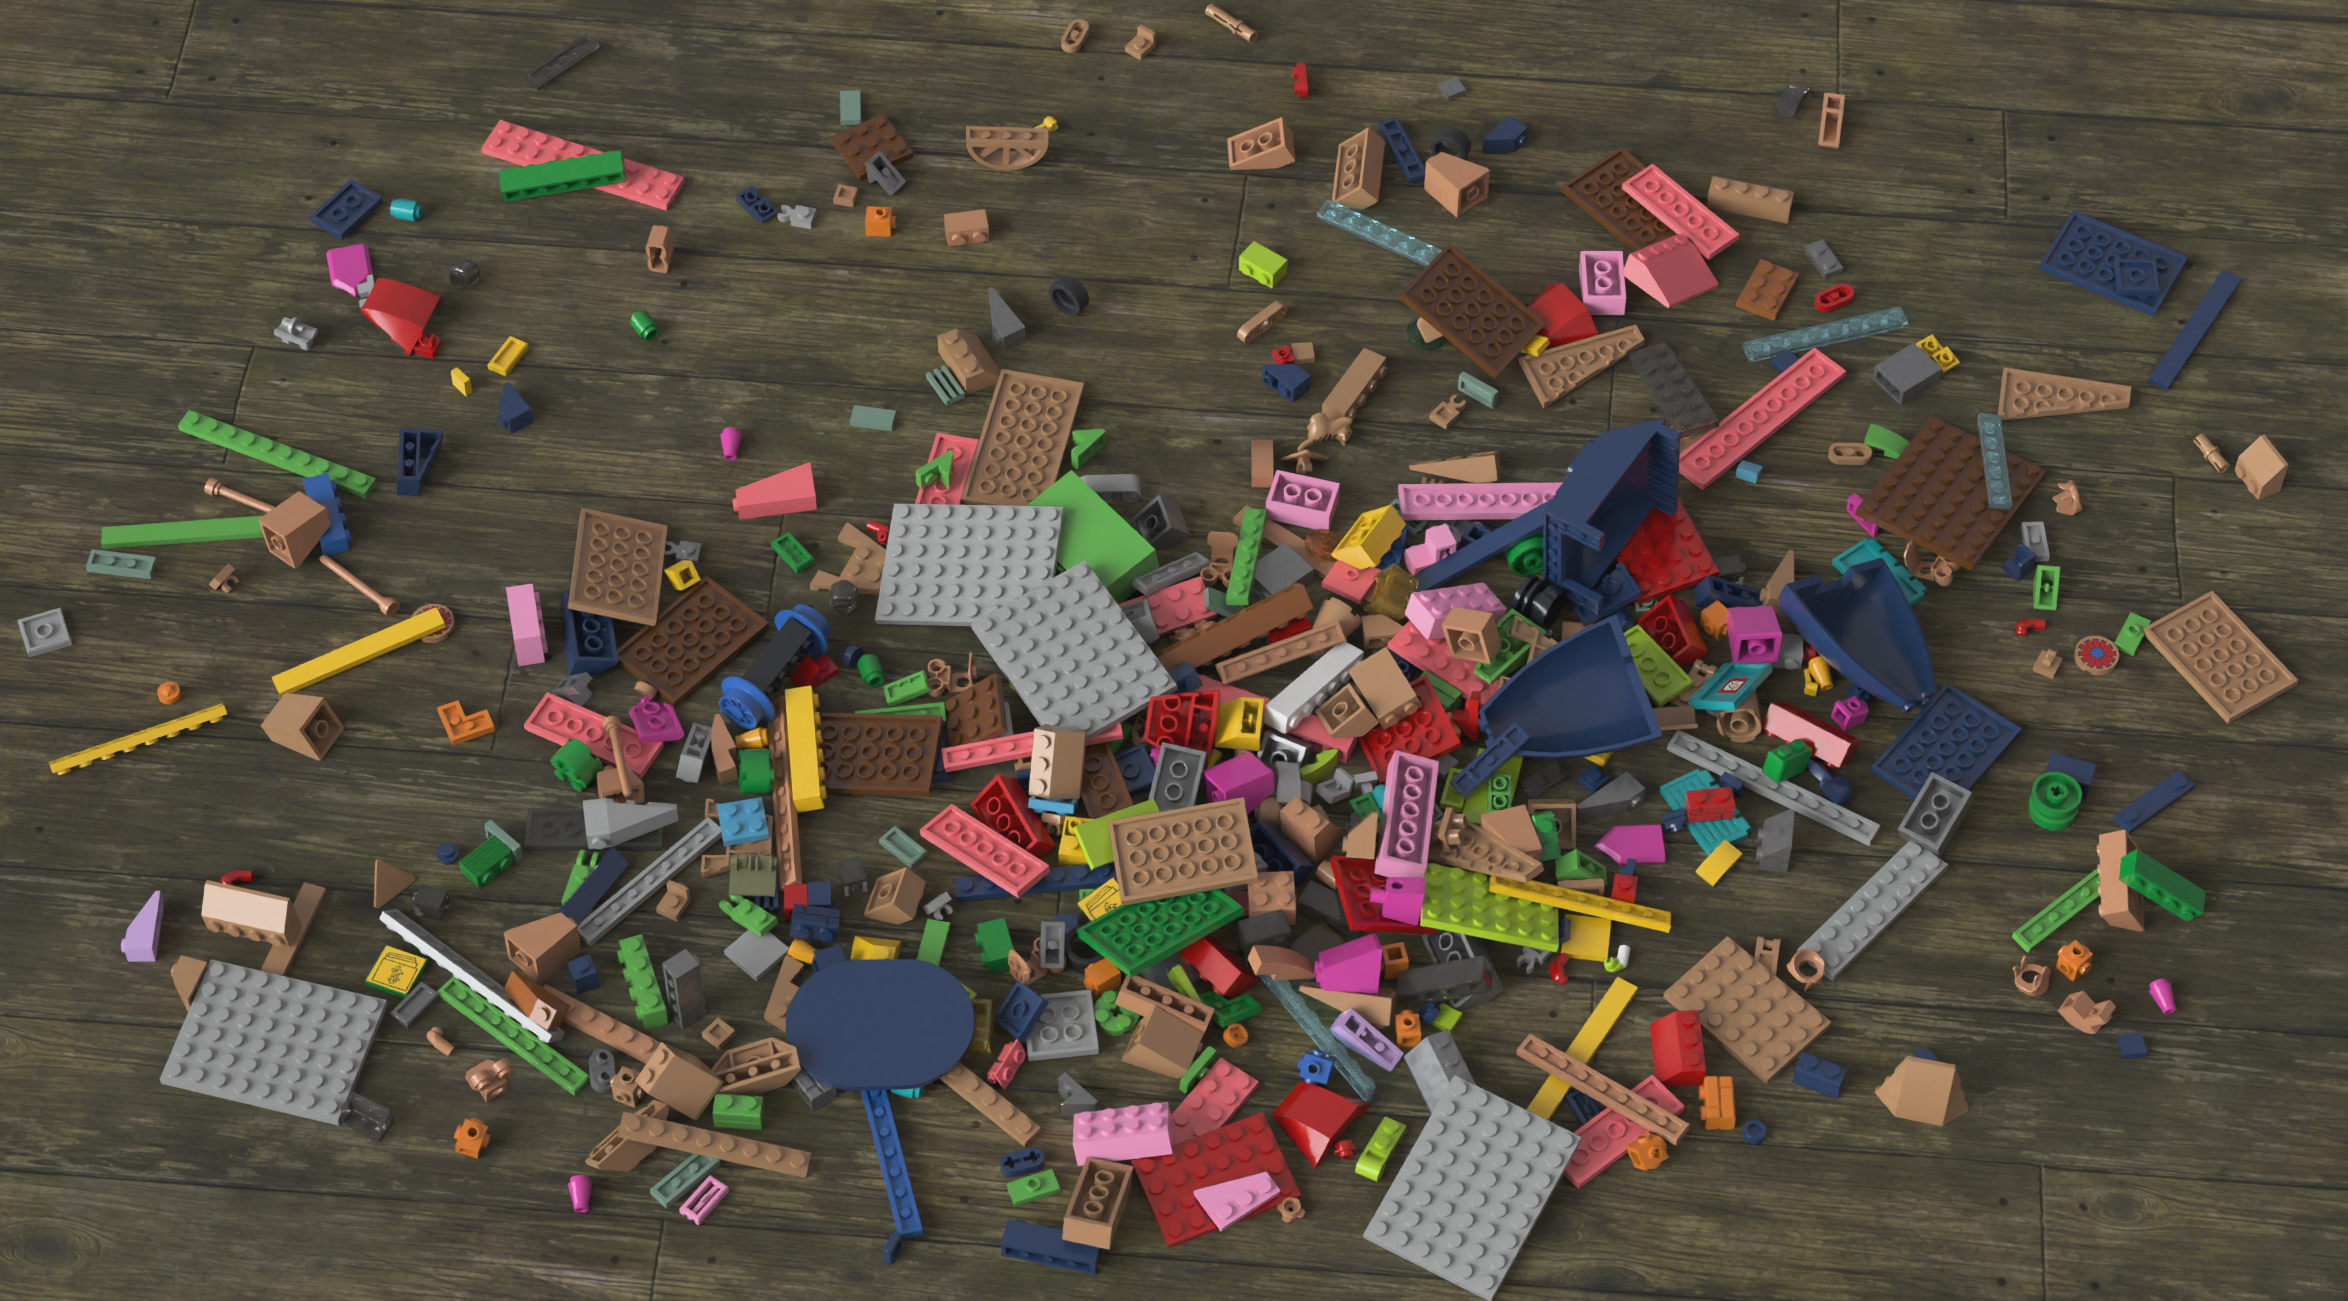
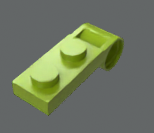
(1380, 1148)

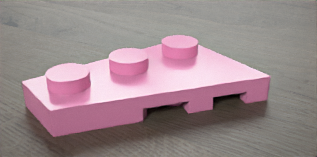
(1237, 1198)

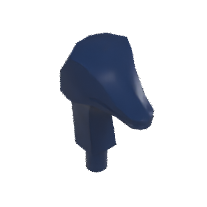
(1835, 788)

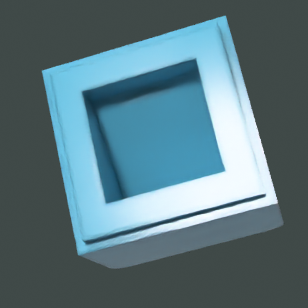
(1748, 471)

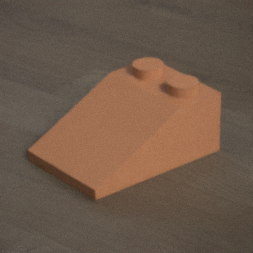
(1262, 147)

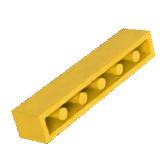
(804, 749)

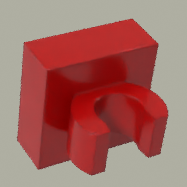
(427, 345)

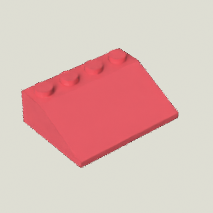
(1670, 271)

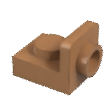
(1142, 43)
(674, 901)

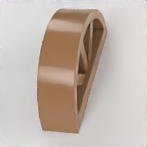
(984, 141)

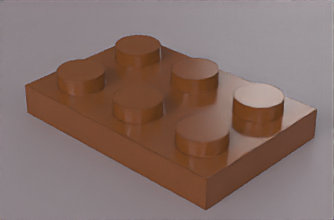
(1767, 290)

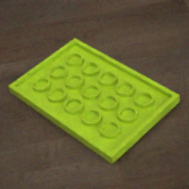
(1462, 904)

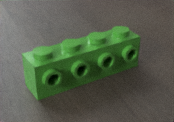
(643, 982)

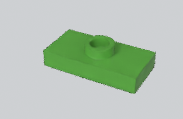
(2131, 634)
(906, 688)
(1197, 1070)
(1033, 1187)

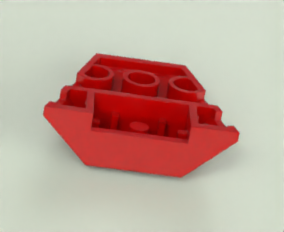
(400, 310)
(1564, 316)
(1184, 720)
(1317, 1118)

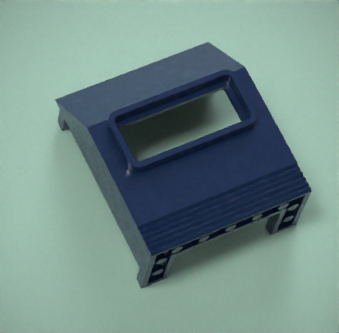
(1604, 503)

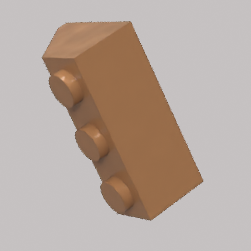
(968, 360)
(1057, 762)

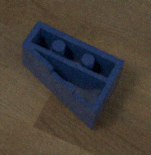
(416, 458)

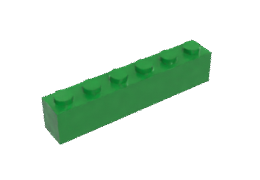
(562, 176)

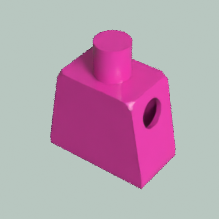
(1401, 898)

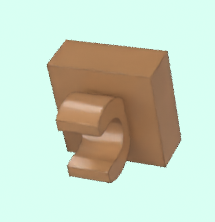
(222, 578)
(2047, 663)
(1054, 821)

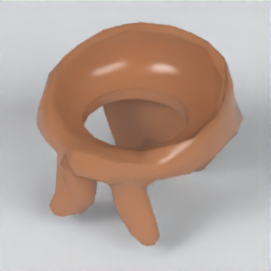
(2068, 501)
(1800, 959)
(2040, 983)

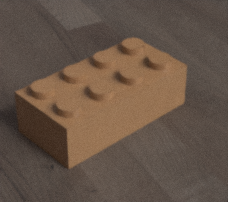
(1097, 1203)

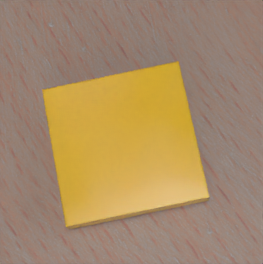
(1587, 938)

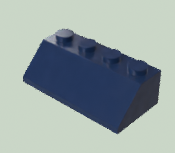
(587, 640)

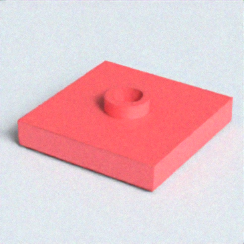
(1350, 581)

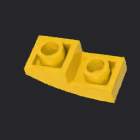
(1938, 354)
(1718, 863)

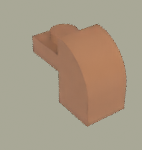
(2084, 1013)

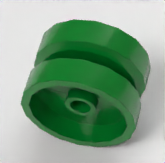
(1526, 556)
(2054, 801)

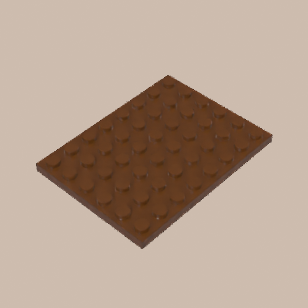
(1941, 497)

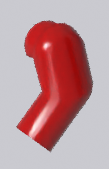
(880, 529)
(2029, 623)
(237, 876)
(1556, 969)

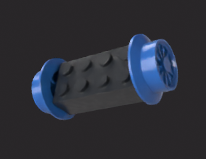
(799, 634)

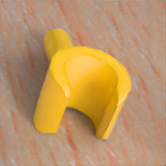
(1050, 123)
(1810, 687)

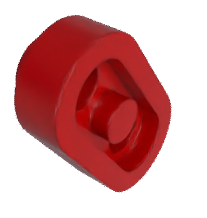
(1300, 86)
(1834, 298)

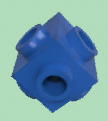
(1324, 1064)

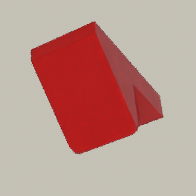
(814, 673)
(1467, 718)

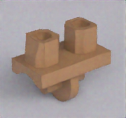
(1449, 829)

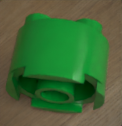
(576, 764)
(755, 771)

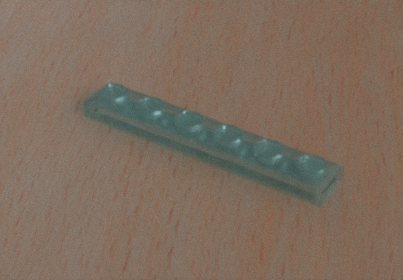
(1994, 461)

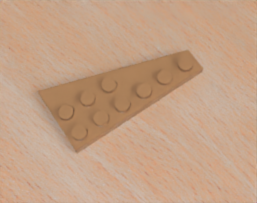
(1572, 364)
(2041, 394)
(1487, 855)

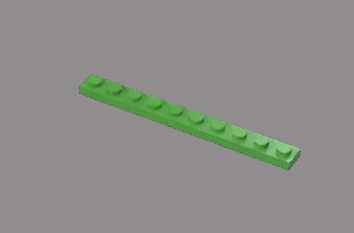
(275, 453)

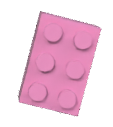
(1602, 282)
(1302, 500)
(526, 625)

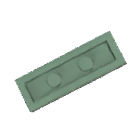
(121, 564)
(683, 1179)

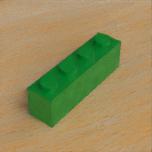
(2162, 885)

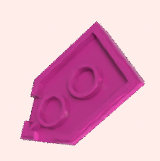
(349, 267)
(655, 721)
(1634, 842)

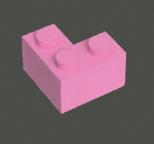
(1438, 545)

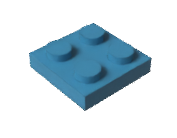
(1060, 806)
(742, 821)

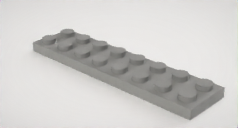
(1874, 907)

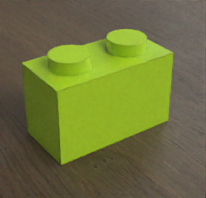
(1263, 264)

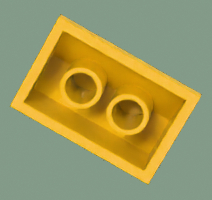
(1370, 538)

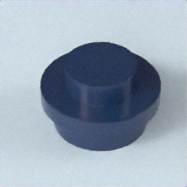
(447, 853)

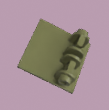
(752, 875)

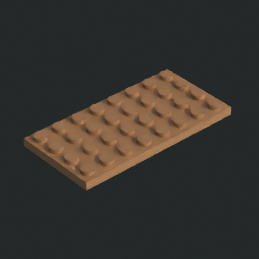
(1022, 439)

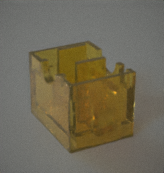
(1392, 592)

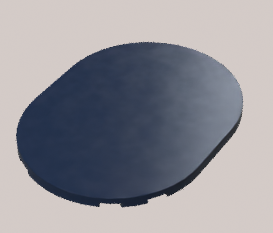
(880, 1024)

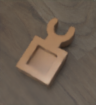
(1447, 414)

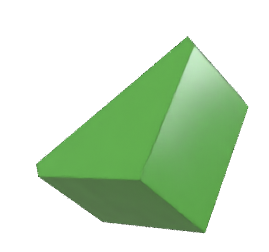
(2046, 587)

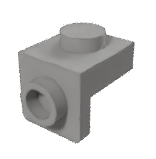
(1336, 788)

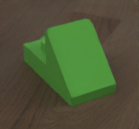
(1086, 445)
(939, 468)

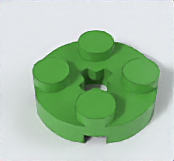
(1107, 1022)

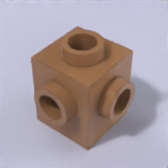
(625, 1087)

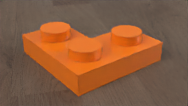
(464, 728)

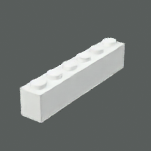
(1312, 687)

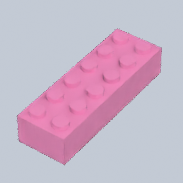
(1406, 816)

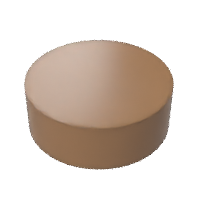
(645, 689)

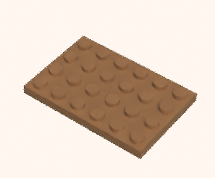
(617, 567)
(2220, 657)
(1182, 851)
(1748, 1010)

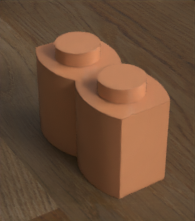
(659, 249)

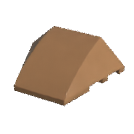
(1924, 1091)

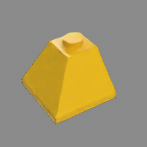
(874, 948)

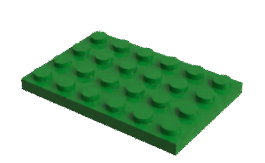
(1150, 931)

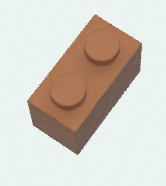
(966, 227)

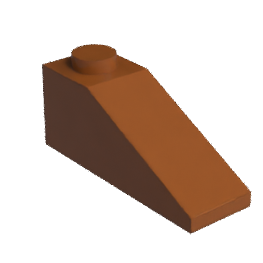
(535, 1001)

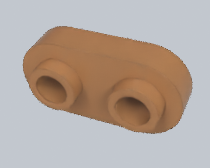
(1075, 35)
(1849, 454)

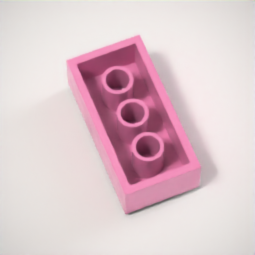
(1431, 607)
(1123, 1133)

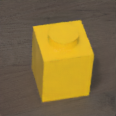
(682, 575)

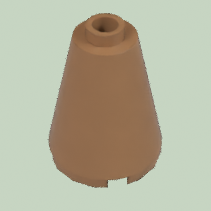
(1335, 610)
(1743, 723)

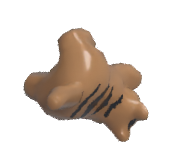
(1322, 429)

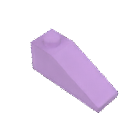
(144, 931)
(1365, 1039)

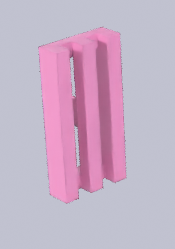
(685, 1208)

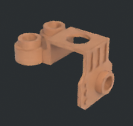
(1222, 548)
(1940, 570)
(946, 679)
(1022, 970)
(490, 1078)

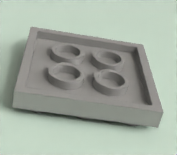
(1064, 1027)

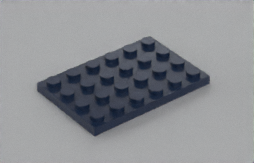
(2086, 256)
(1950, 738)

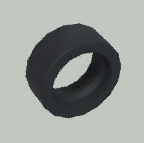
(1453, 136)
(1078, 293)
(1073, 960)

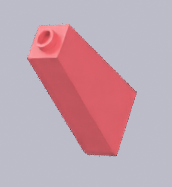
(778, 494)

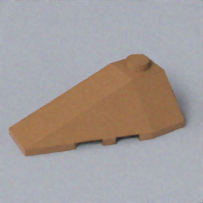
(1476, 468)
(1373, 1007)

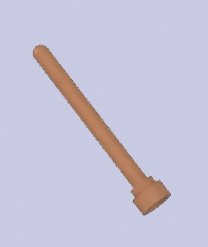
(215, 487)
(387, 605)
(612, 727)

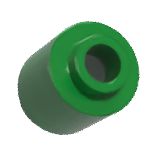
(644, 325)
(871, 670)

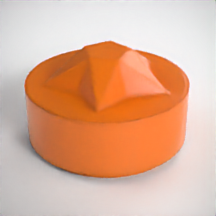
(169, 693)
(1235, 1035)

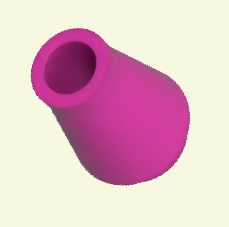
(730, 442)
(2163, 995)
(580, 1191)

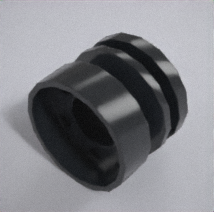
(1538, 602)

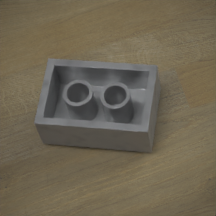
(1177, 777)
(1936, 814)

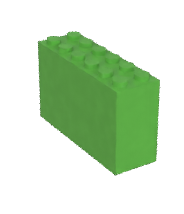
(1098, 536)

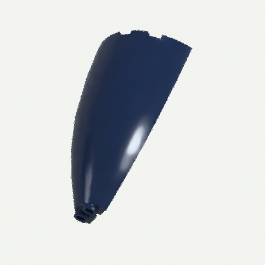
(1865, 632)
(1576, 698)

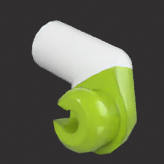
(1620, 962)

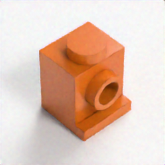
(1407, 1029)

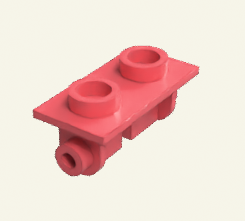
(1011, 1058)

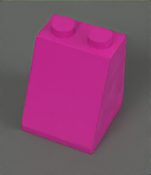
(1753, 634)
(1239, 778)
(1350, 966)

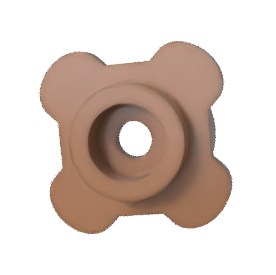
(1291, 1203)

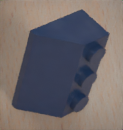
(1279, 851)

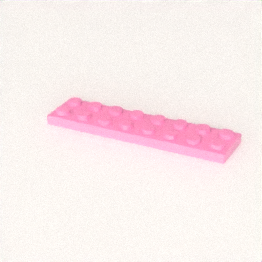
(1472, 500)

